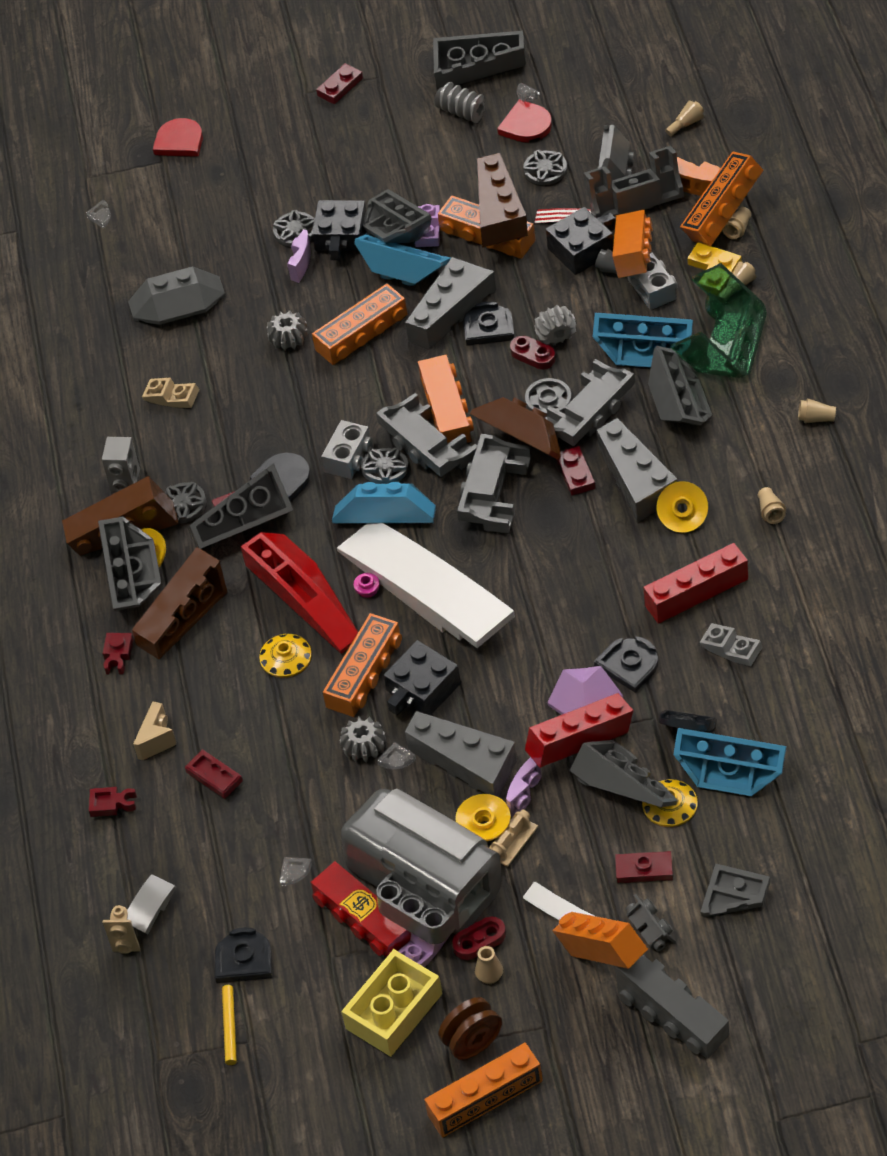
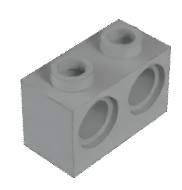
(655, 285)
(346, 449)
(120, 463)

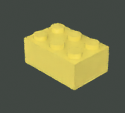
(392, 1002)

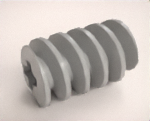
(460, 102)

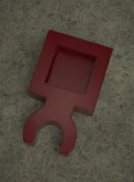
(116, 649)
(108, 801)

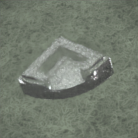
(526, 93)
(100, 214)
(396, 757)
(294, 870)

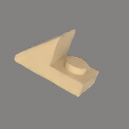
(153, 734)

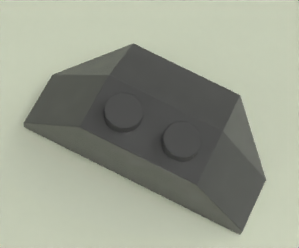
(616, 153)
(395, 219)
(176, 296)
(677, 389)
(129, 563)

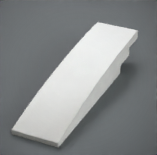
(427, 583)

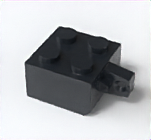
(338, 225)
(580, 238)
(420, 680)

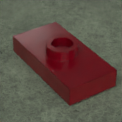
(213, 774)
(643, 867)

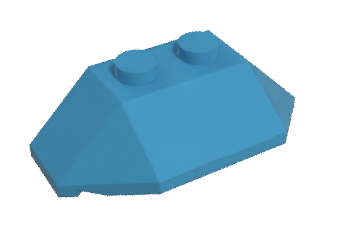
(399, 261)
(632, 338)
(384, 504)
(728, 762)

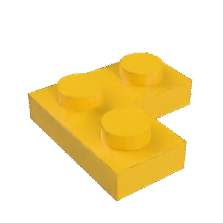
(706, 256)

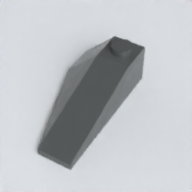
(615, 770)

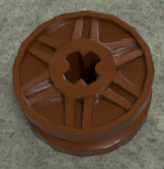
(470, 1028)

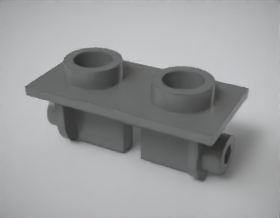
(644, 914)

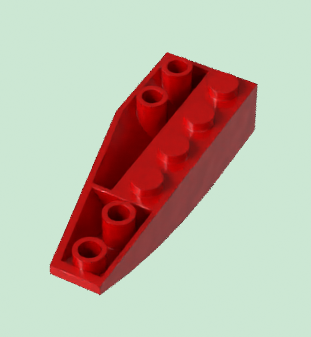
(300, 585)

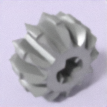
(555, 325)
(287, 330)
(362, 739)

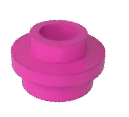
(366, 590)

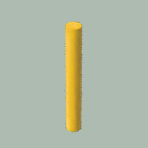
(229, 1025)

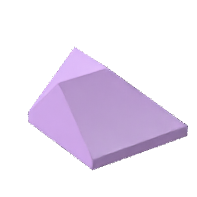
(581, 687)

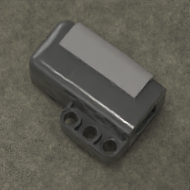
(420, 864)

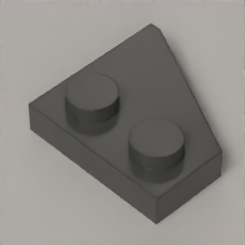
(734, 891)

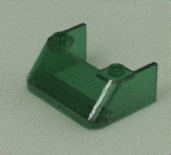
(736, 330)

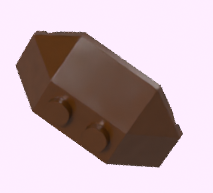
(520, 423)

